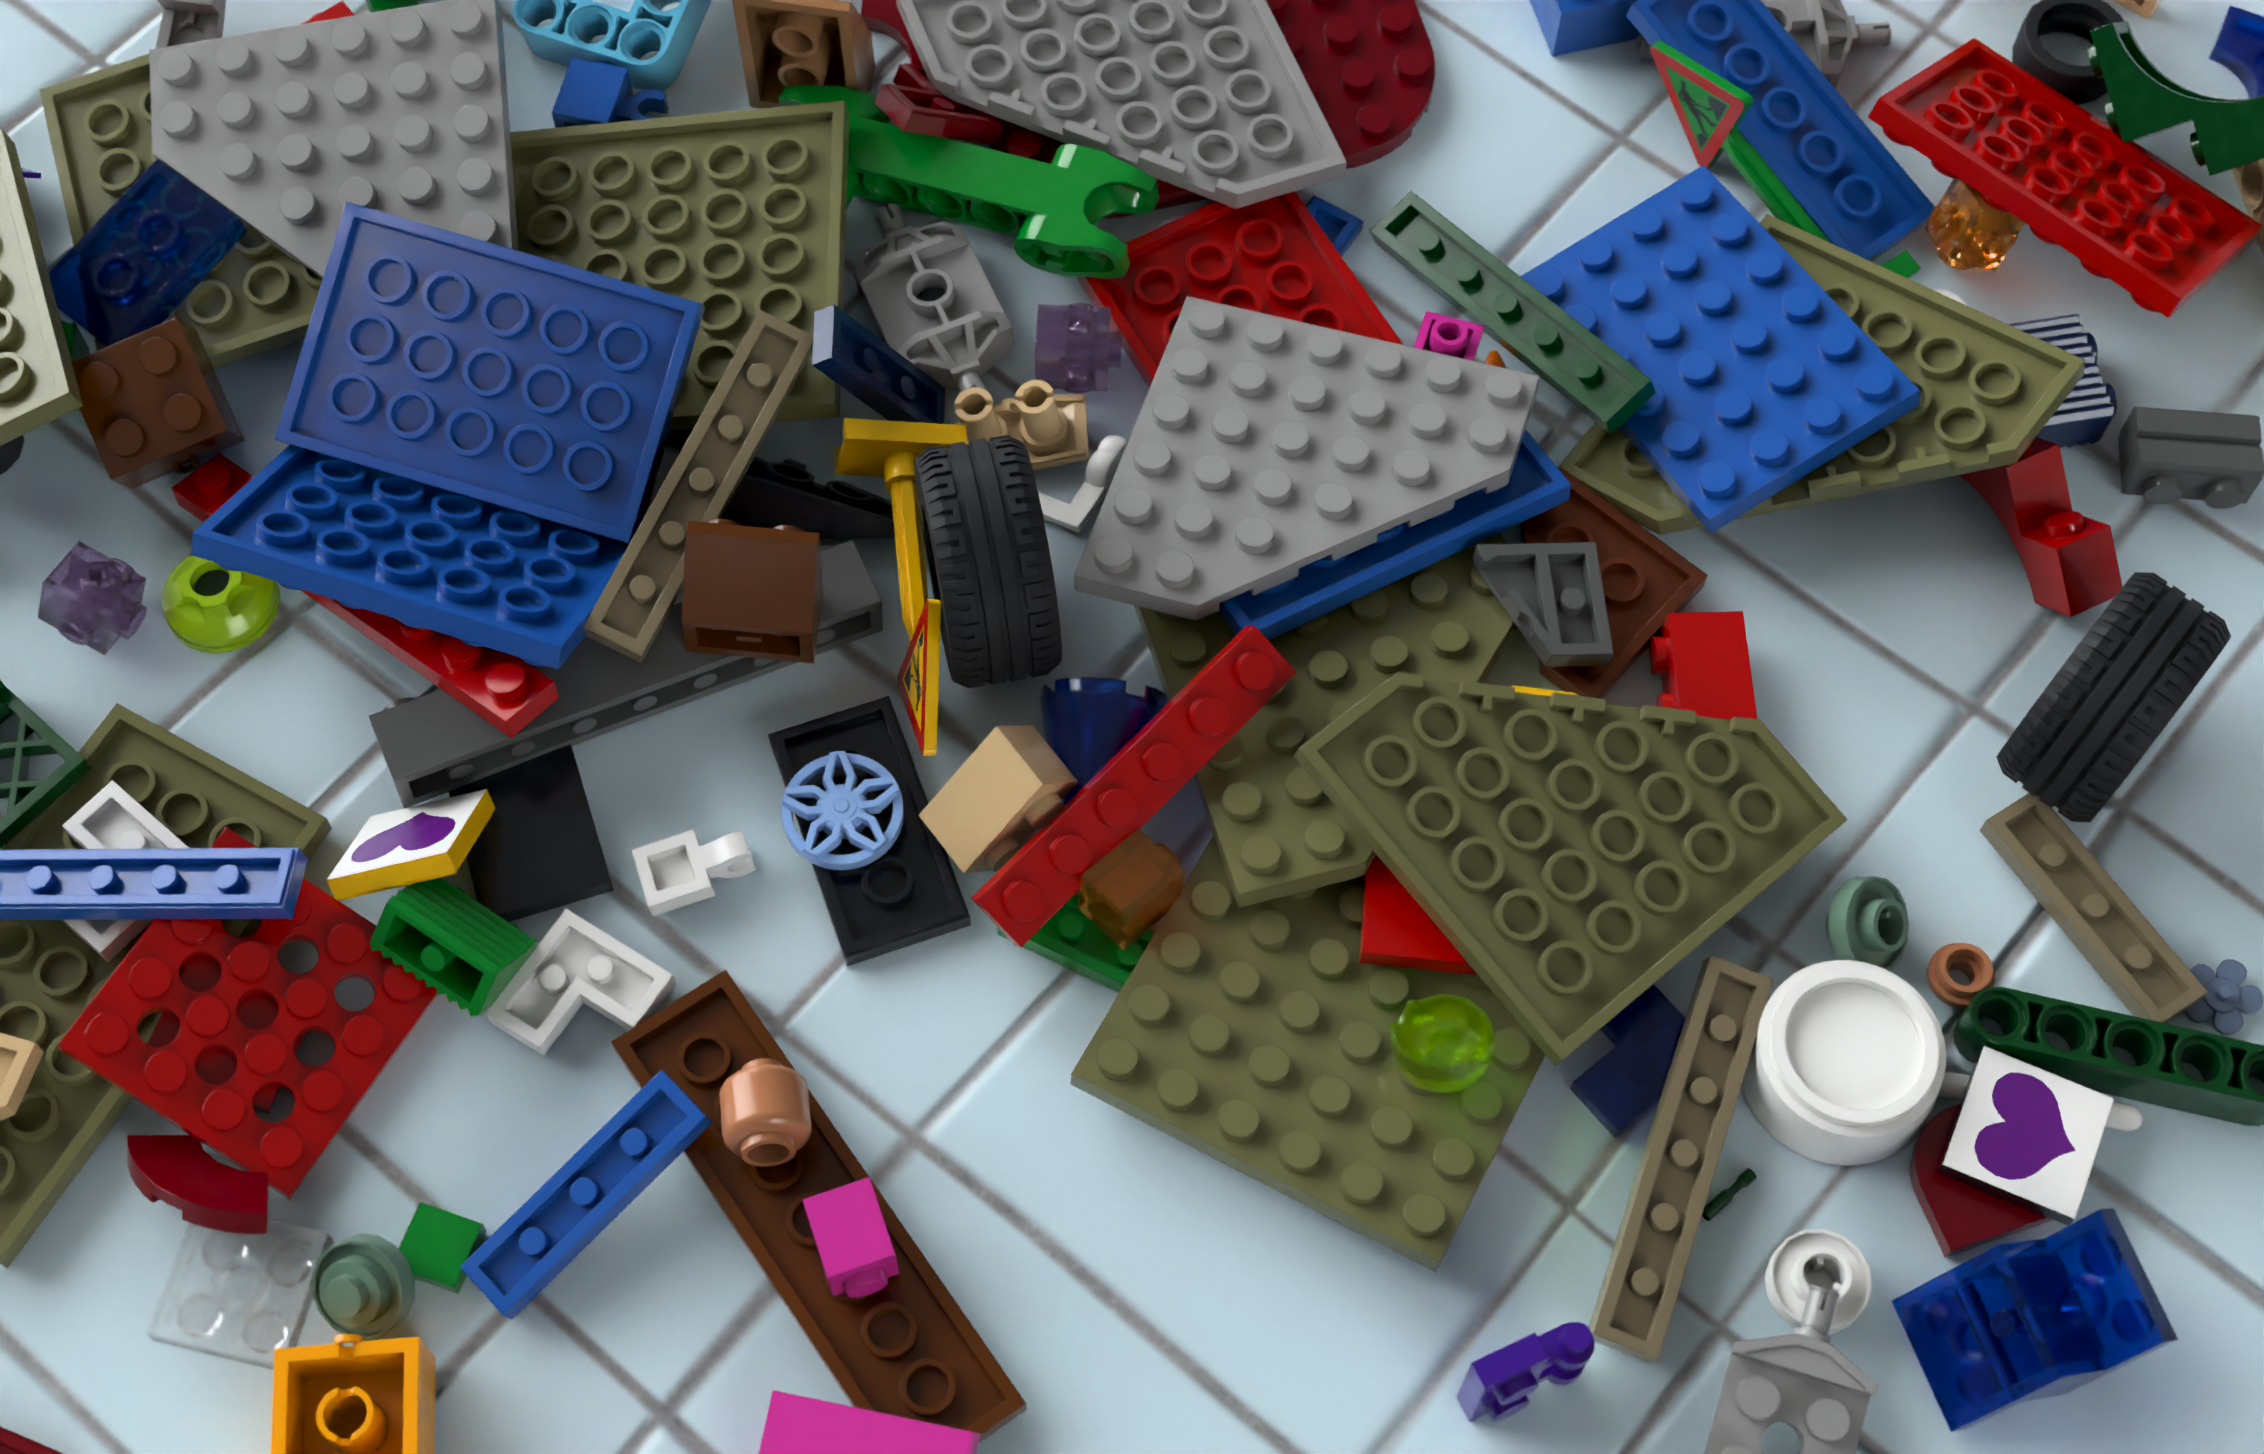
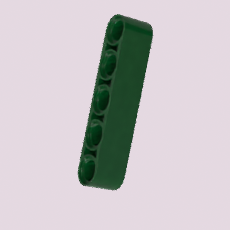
(2093, 1063)

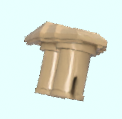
(1047, 423)

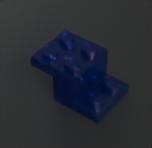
(2033, 1319)

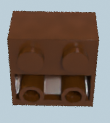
(752, 591)

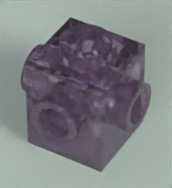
(1076, 347)
(93, 599)

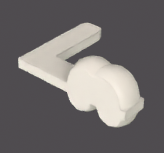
(1099, 476)

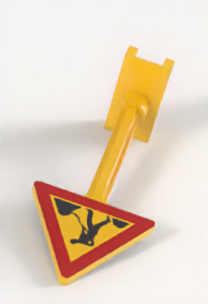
(889, 452)

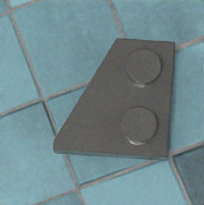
(1552, 598)

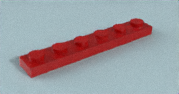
(1134, 784)

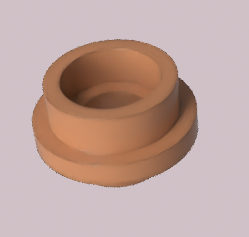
(1960, 957)

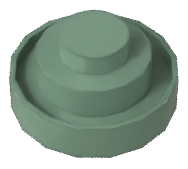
(1868, 922)
(363, 1286)

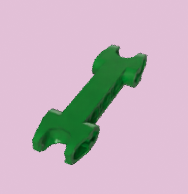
(1038, 202)

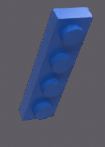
(585, 1195)

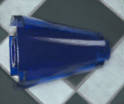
(1092, 721)

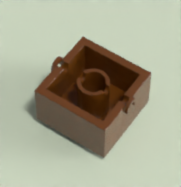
(154, 404)

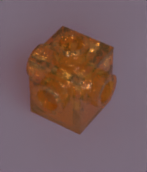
(1971, 231)

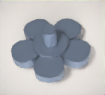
(2224, 996)

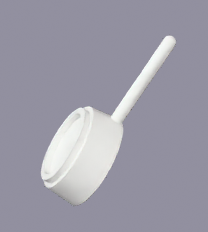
(1854, 1065)

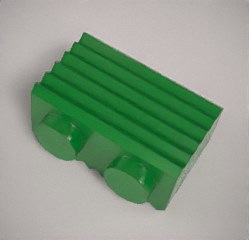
(451, 943)

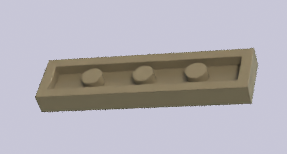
(2092, 910)

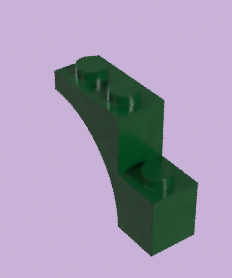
(2149, 102)

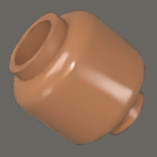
(765, 1112)

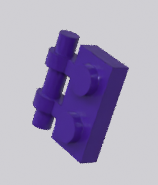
(1504, 1378)

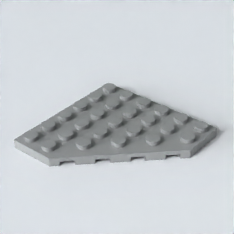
(1166, 85)
(353, 109)
(1289, 449)

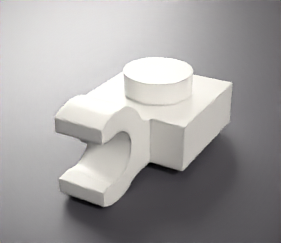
(680, 870)

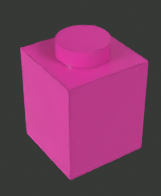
(852, 1239)

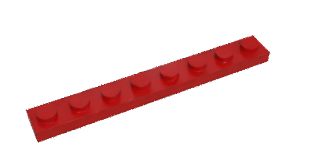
(483, 679)

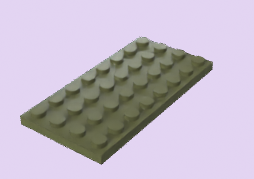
(55, 974)

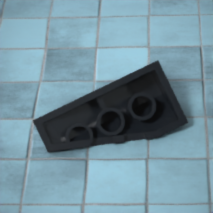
(787, 495)

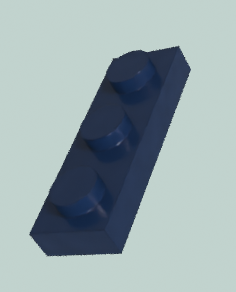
(874, 370)

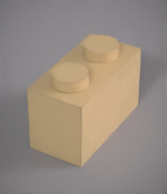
(998, 798)

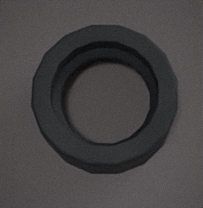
(2068, 16)

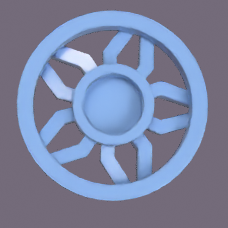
(842, 811)

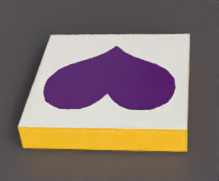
(411, 845)

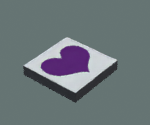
(2026, 1135)

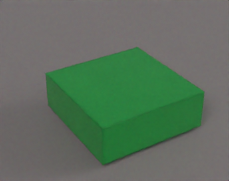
(439, 1245)

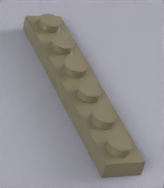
(699, 484)
(1679, 1160)

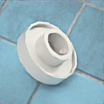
(1823, 1261)

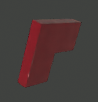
(926, 111)

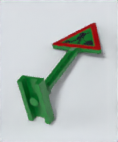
(1710, 117)

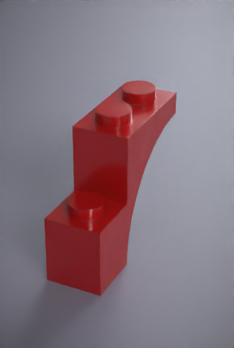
(2063, 553)

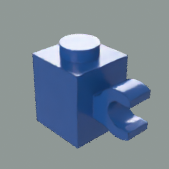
(602, 94)

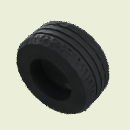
(989, 561)
(2113, 696)

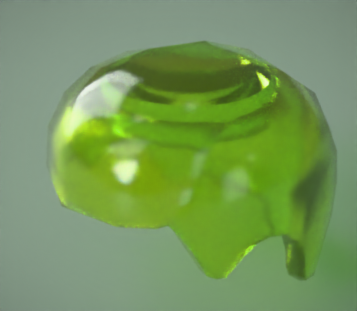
(1442, 1042)

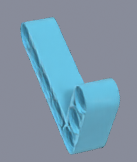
(626, 39)

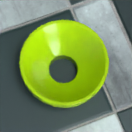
(223, 620)

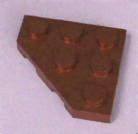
(1638, 576)

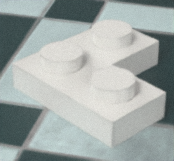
(115, 822)
(572, 968)

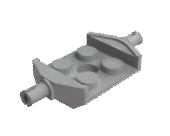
(1820, 30)
(945, 338)
(1793, 1382)

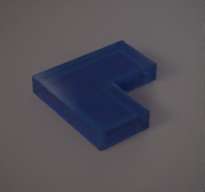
(1634, 1073)

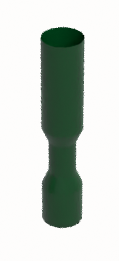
(1727, 1195)

